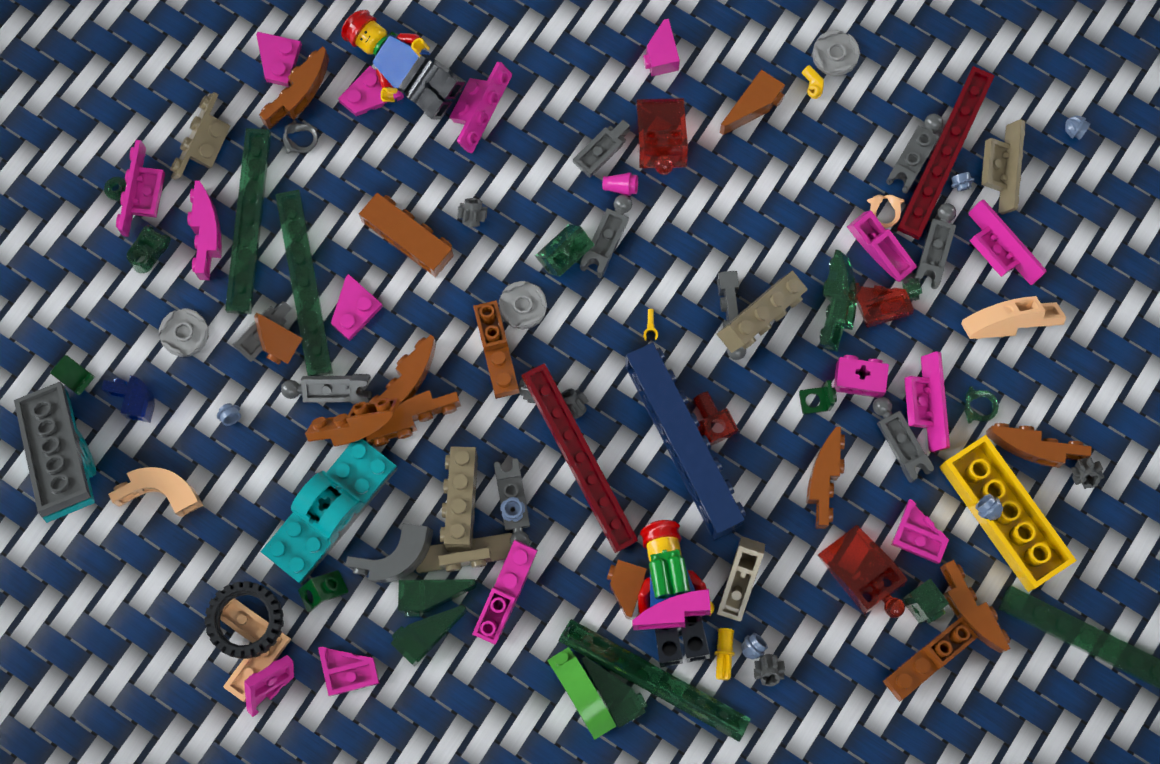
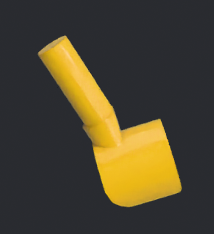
(650, 326)

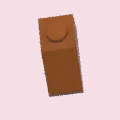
(276, 339)
(626, 584)

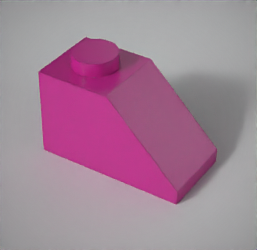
(661, 51)

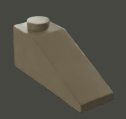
(741, 578)

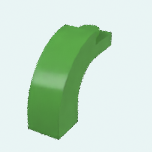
(582, 693)

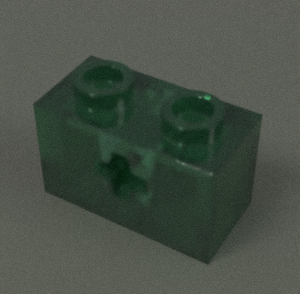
(564, 250)
(926, 602)

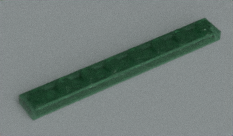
(248, 221)
(304, 283)
(1081, 635)
(655, 680)

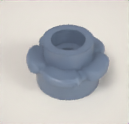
(962, 181)
(229, 414)
(508, 504)

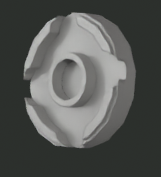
(835, 53)
(522, 305)
(183, 332)

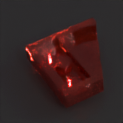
(882, 304)

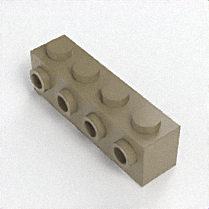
(762, 311)
(460, 499)

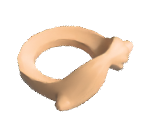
(895, 203)

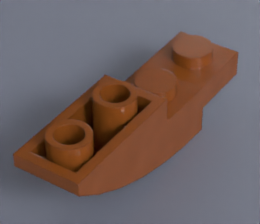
(304, 85)
(496, 349)
(412, 371)
(420, 408)
(358, 424)
(1028, 445)
(825, 468)
(979, 618)
(930, 659)

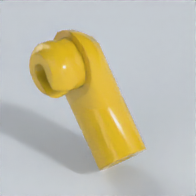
(816, 82)

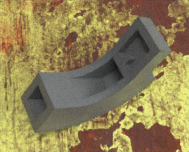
(406, 558)

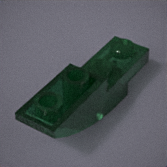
(842, 293)

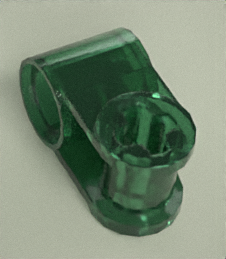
(148, 244)

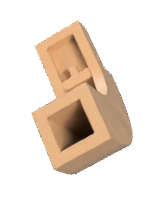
(152, 479)

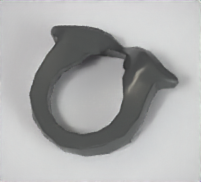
(297, 127)

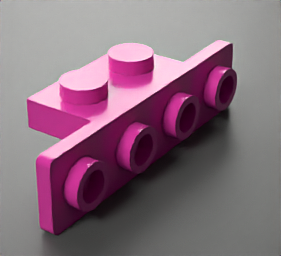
(478, 105)
(141, 192)
(1002, 246)
(928, 402)

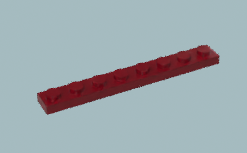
(945, 153)
(579, 458)

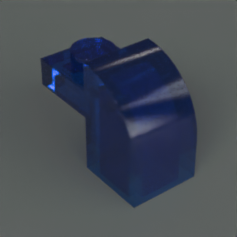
(137, 396)

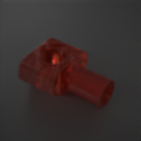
(711, 415)

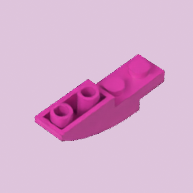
(205, 222)
(505, 592)

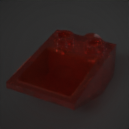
(662, 134)
(860, 569)

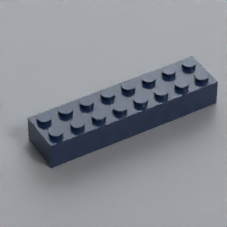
(684, 442)

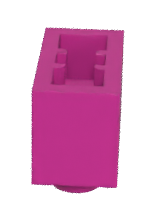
(848, 380)

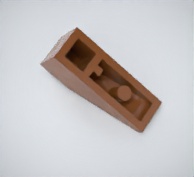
(756, 101)

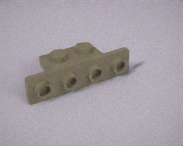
(205, 139)
(1003, 166)
(483, 551)

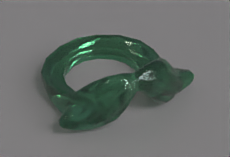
(974, 394)

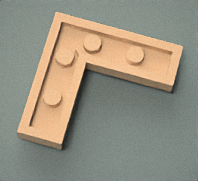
(252, 628)

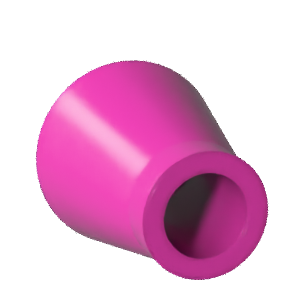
(622, 183)

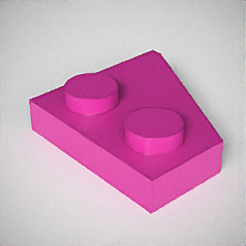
(365, 93)
(267, 683)

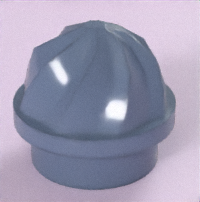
(1076, 126)
(989, 507)
(753, 646)

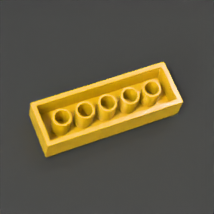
(1022, 530)

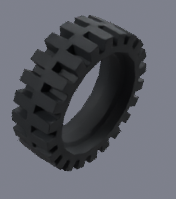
(215, 610)

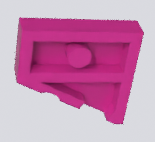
(278, 57)
(354, 308)
(919, 535)
(347, 671)

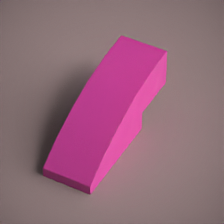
(882, 245)
(672, 611)

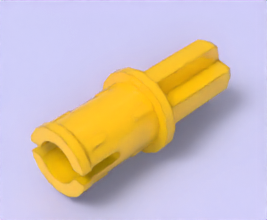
(724, 653)

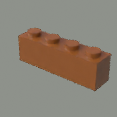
(406, 234)

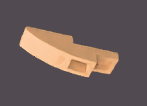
(1008, 316)

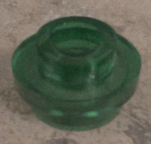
(115, 195)
(912, 288)

